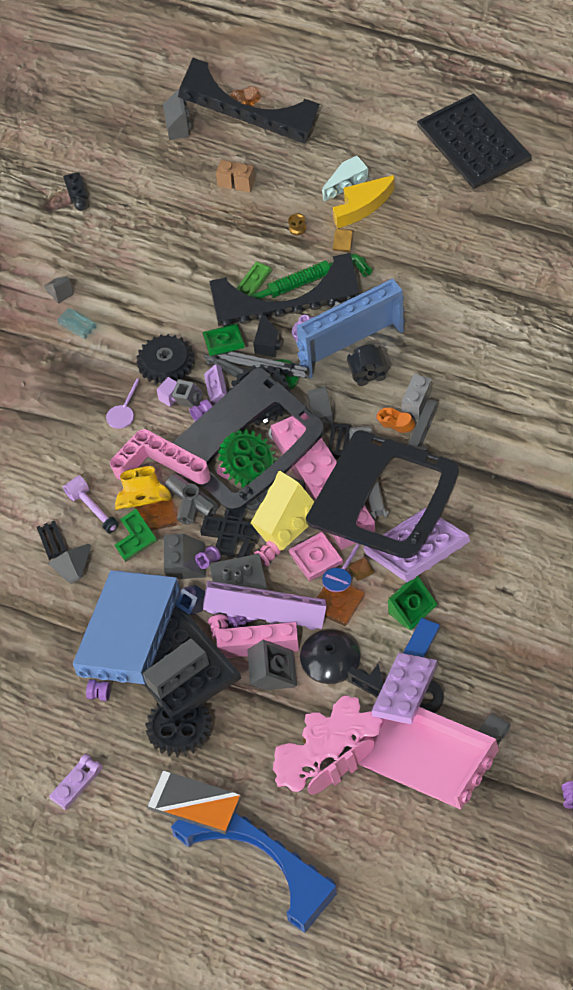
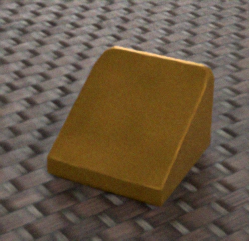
(343, 240)

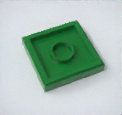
(223, 339)

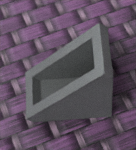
(71, 563)

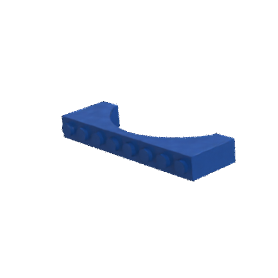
(308, 889)

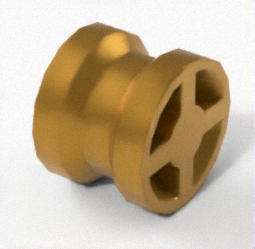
(297, 224)

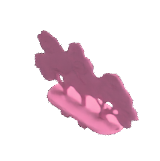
(325, 739)

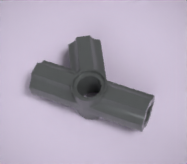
(190, 505)

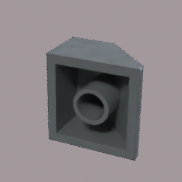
(180, 556)
(271, 666)

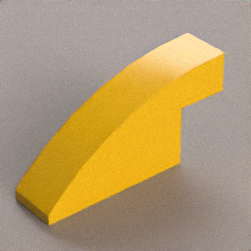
(362, 200)

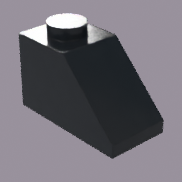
(266, 339)

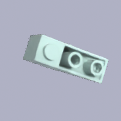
(348, 173)

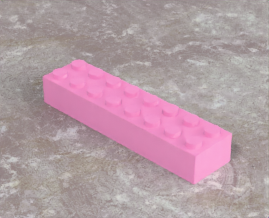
(313, 467)

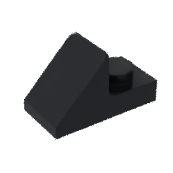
(370, 683)

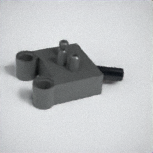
(242, 571)

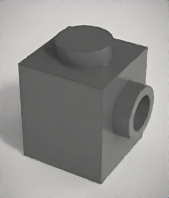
(187, 393)

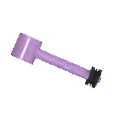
(76, 490)

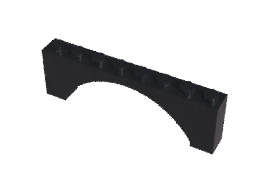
(290, 122)
(234, 306)

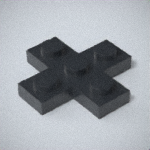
(229, 530)

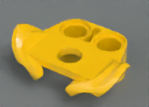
(138, 483)

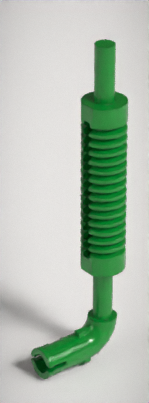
(307, 276)

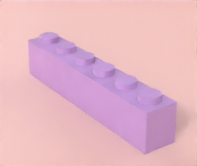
(264, 604)

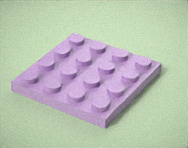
(440, 544)

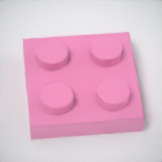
(315, 556)

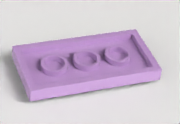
(404, 688)

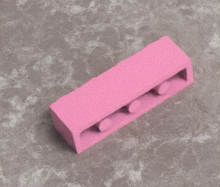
(236, 641)

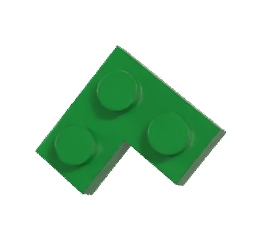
(139, 538)

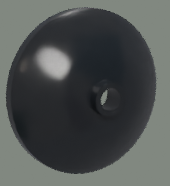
(333, 665)

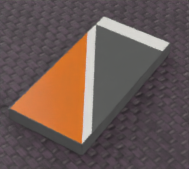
(194, 802)

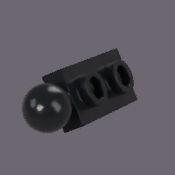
(76, 190)

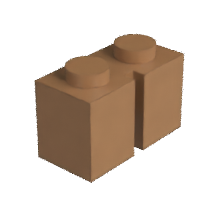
(243, 175)

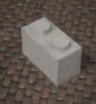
(416, 396)

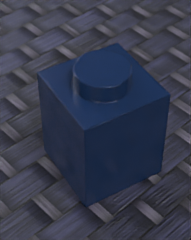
(191, 599)

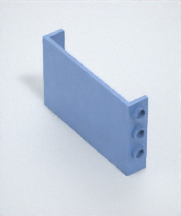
(350, 323)
(126, 627)

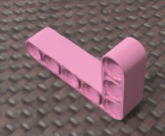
(148, 444)

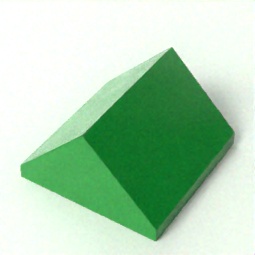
(411, 603)

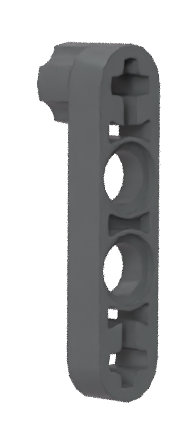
(423, 425)

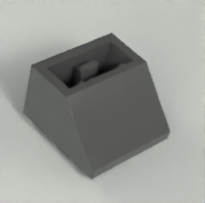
(176, 117)

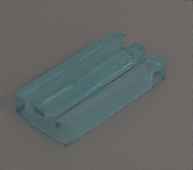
(74, 325)

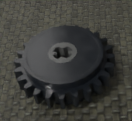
(165, 358)

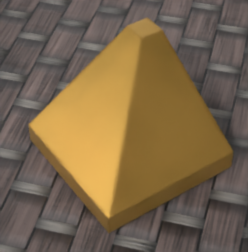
(361, 569)

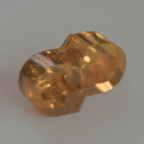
(247, 96)

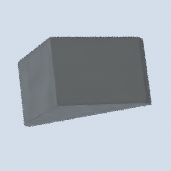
(59, 288)

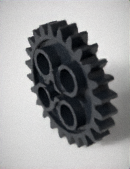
(177, 742)

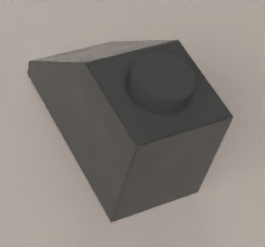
(320, 406)

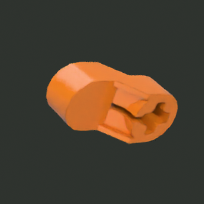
(396, 420)

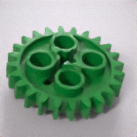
(246, 458)

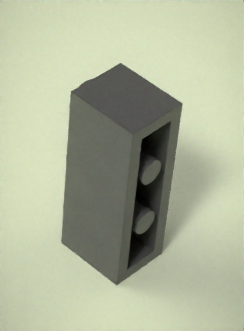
(175, 668)

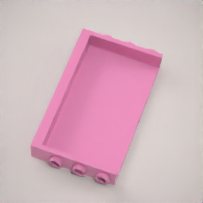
(432, 756)

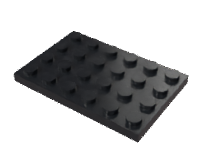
(473, 141)
(205, 683)

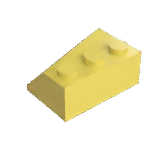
(283, 511)

